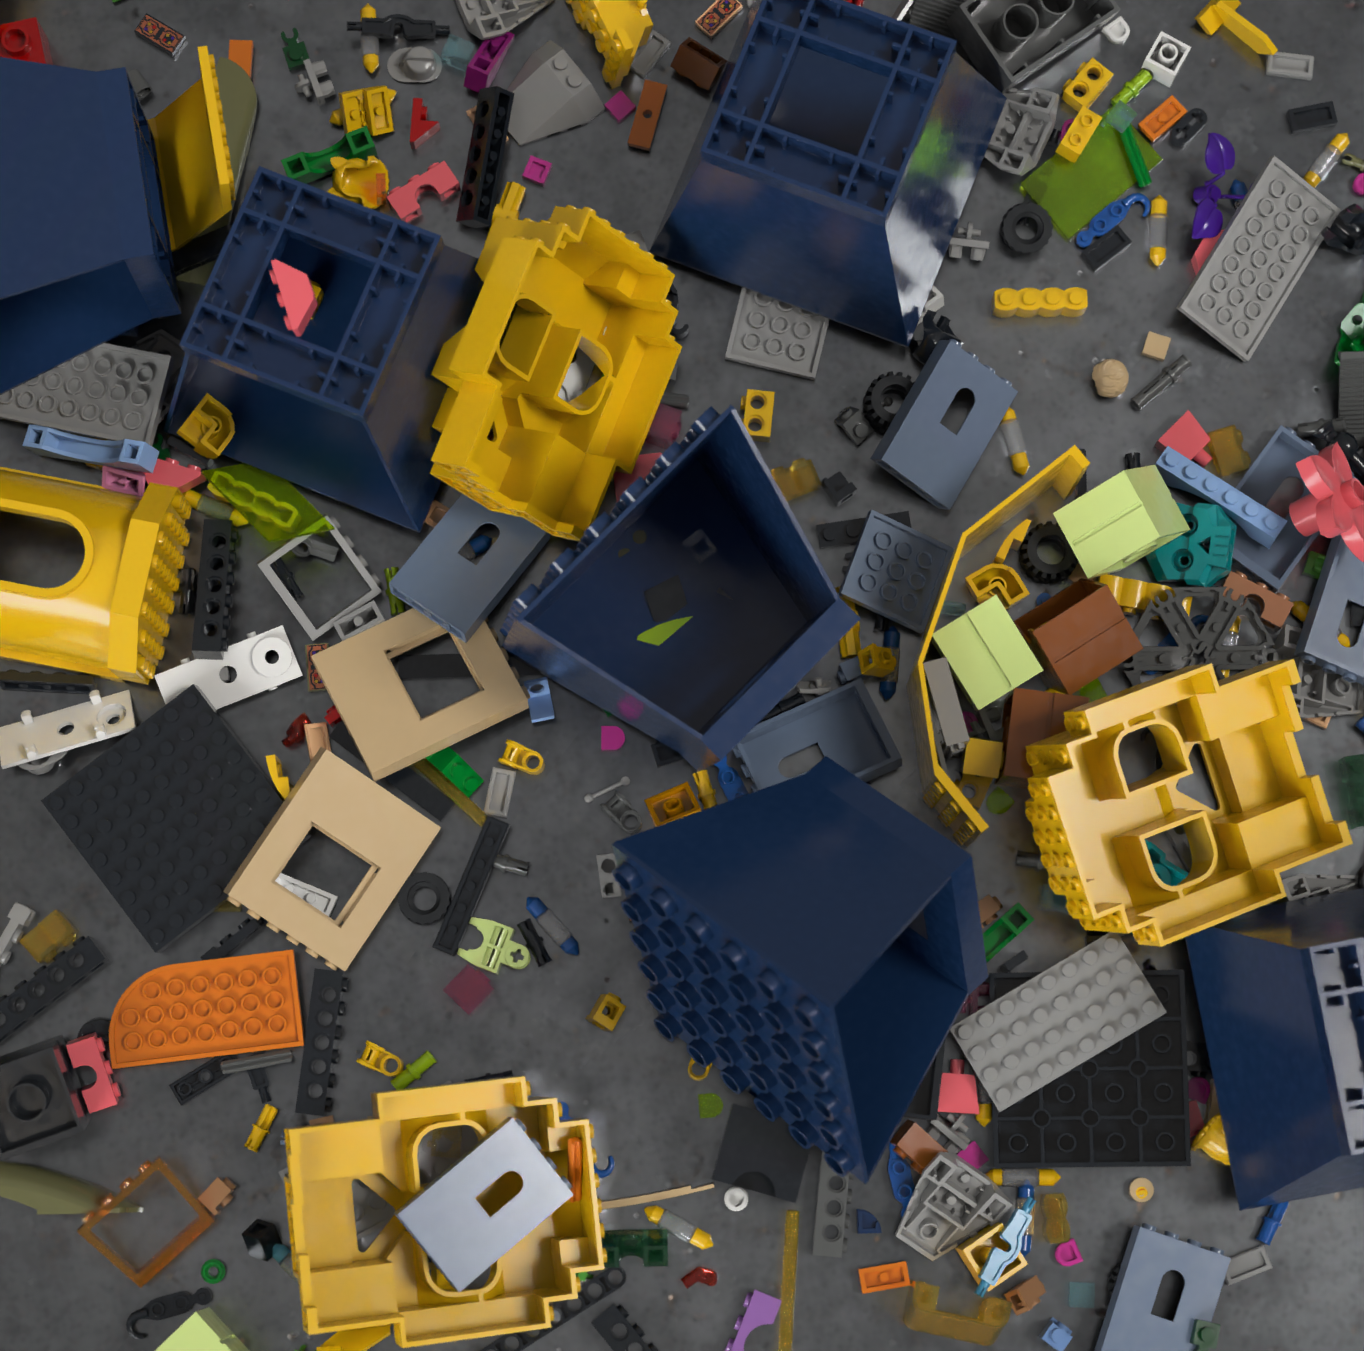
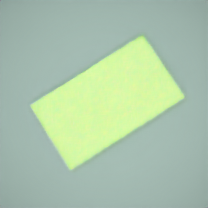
(1084, 188)
(267, 502)

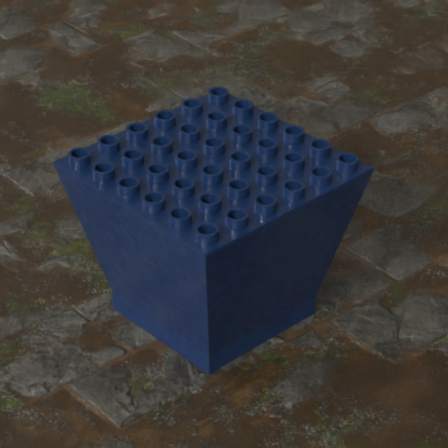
(833, 163)
(77, 216)
(355, 392)
(733, 655)
(808, 951)
(1287, 1044)

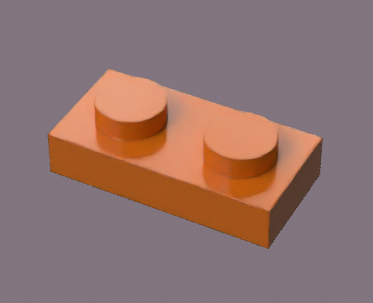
(1162, 118)
(884, 1277)

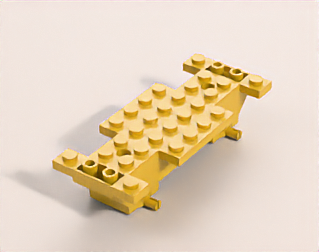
(618, 32)

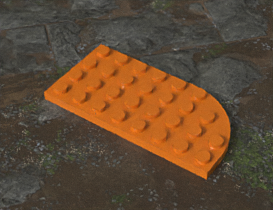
(208, 1010)

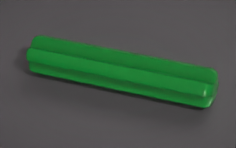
(1135, 157)

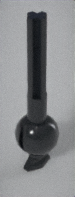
(1347, 443)

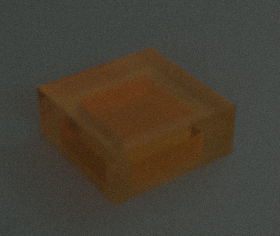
(380, 189)

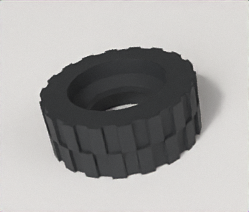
(1044, 227)
(430, 916)

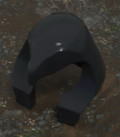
(1347, 230)
(932, 334)

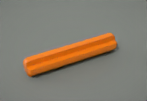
(575, 1167)

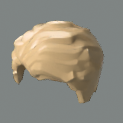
(1110, 378)

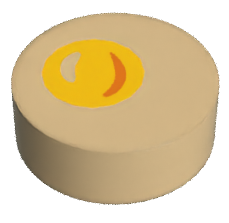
(1141, 1189)

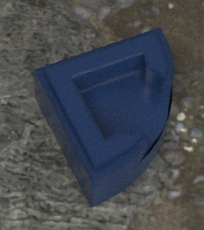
(867, 1222)

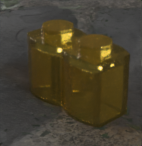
(1228, 452)
(797, 479)
(49, 936)
(1055, 1225)

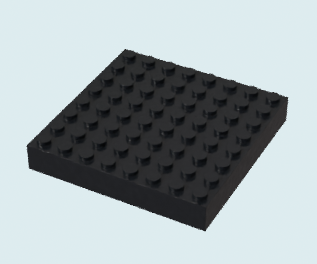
(168, 816)
(1113, 1108)

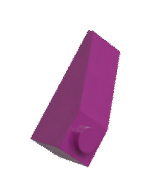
(487, 62)

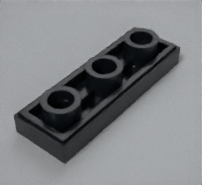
(193, 1085)

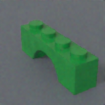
(315, 165)
(1005, 929)

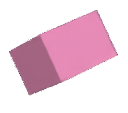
(123, 480)

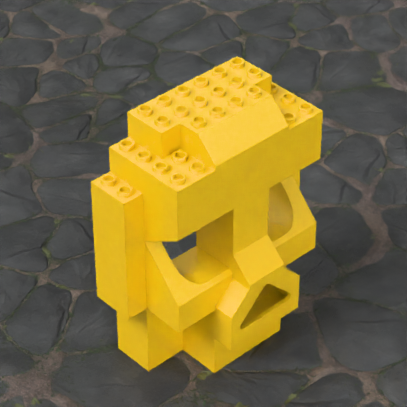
(546, 453)
(1097, 825)
(392, 1277)

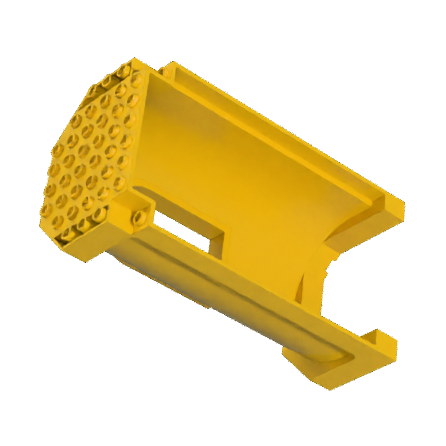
(120, 600)

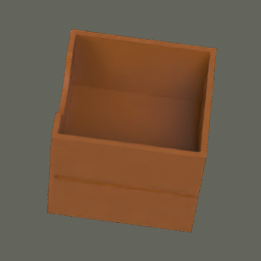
(1078, 635)
(1026, 720)

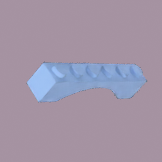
(118, 454)
(1253, 517)

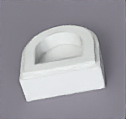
(1117, 31)

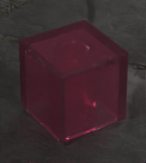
(665, 426)
(470, 989)

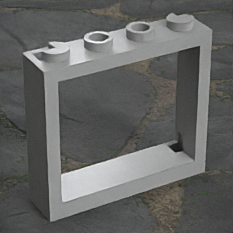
(358, 561)
(946, 707)

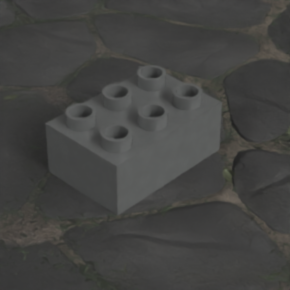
(1021, 36)

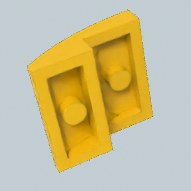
(366, 108)
(1012, 541)
(283, 784)

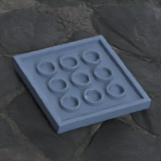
(895, 571)

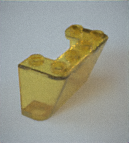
(922, 1316)

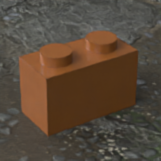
(916, 1145)

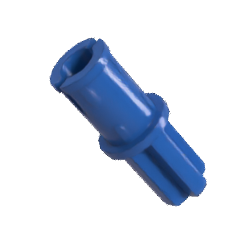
(1272, 1222)

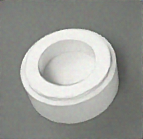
(736, 1198)

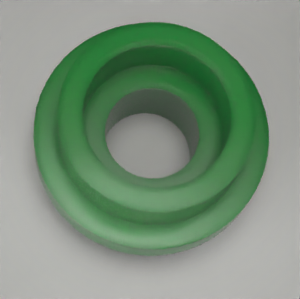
(206, 1268)

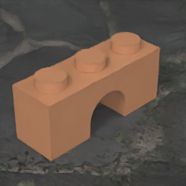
(1273, 607)

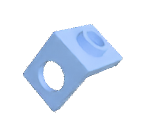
(540, 701)

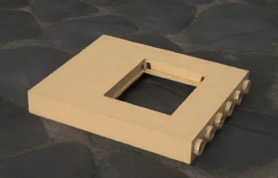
(380, 709)
(359, 818)

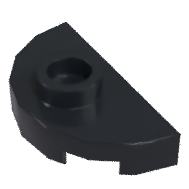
(99, 1025)

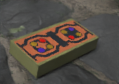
(314, 681)

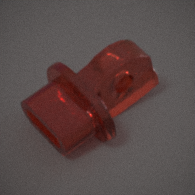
(296, 730)

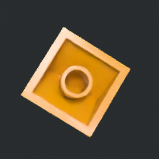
(672, 804)

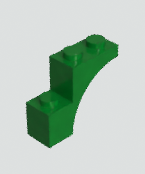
(456, 770)

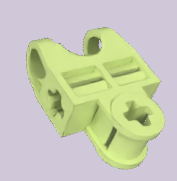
(503, 950)

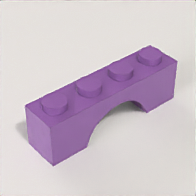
(760, 1310)

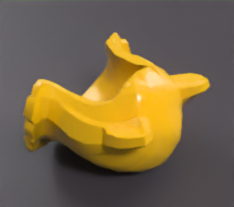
(356, 179)
(1212, 1140)

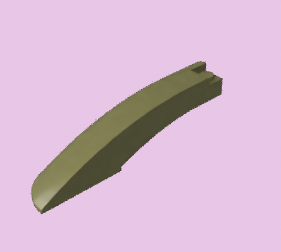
(239, 113)
(55, 1191)

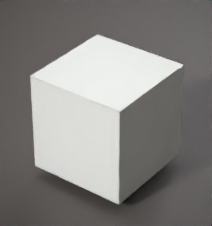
(1166, 58)

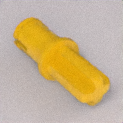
(261, 1128)

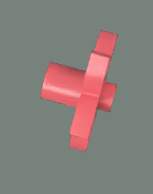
(1334, 500)

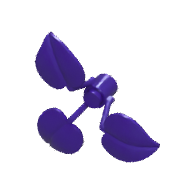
(1218, 158)

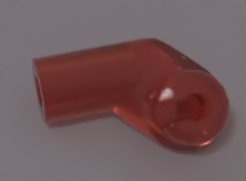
(701, 1275)

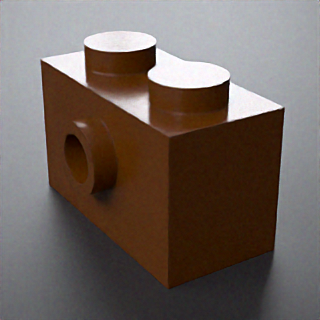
(698, 63)

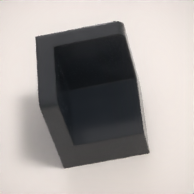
(838, 488)
(260, 1239)

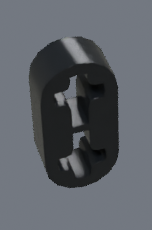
(1191, 131)

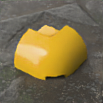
(208, 427)
(999, 581)

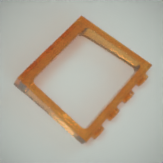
(170, 1250)

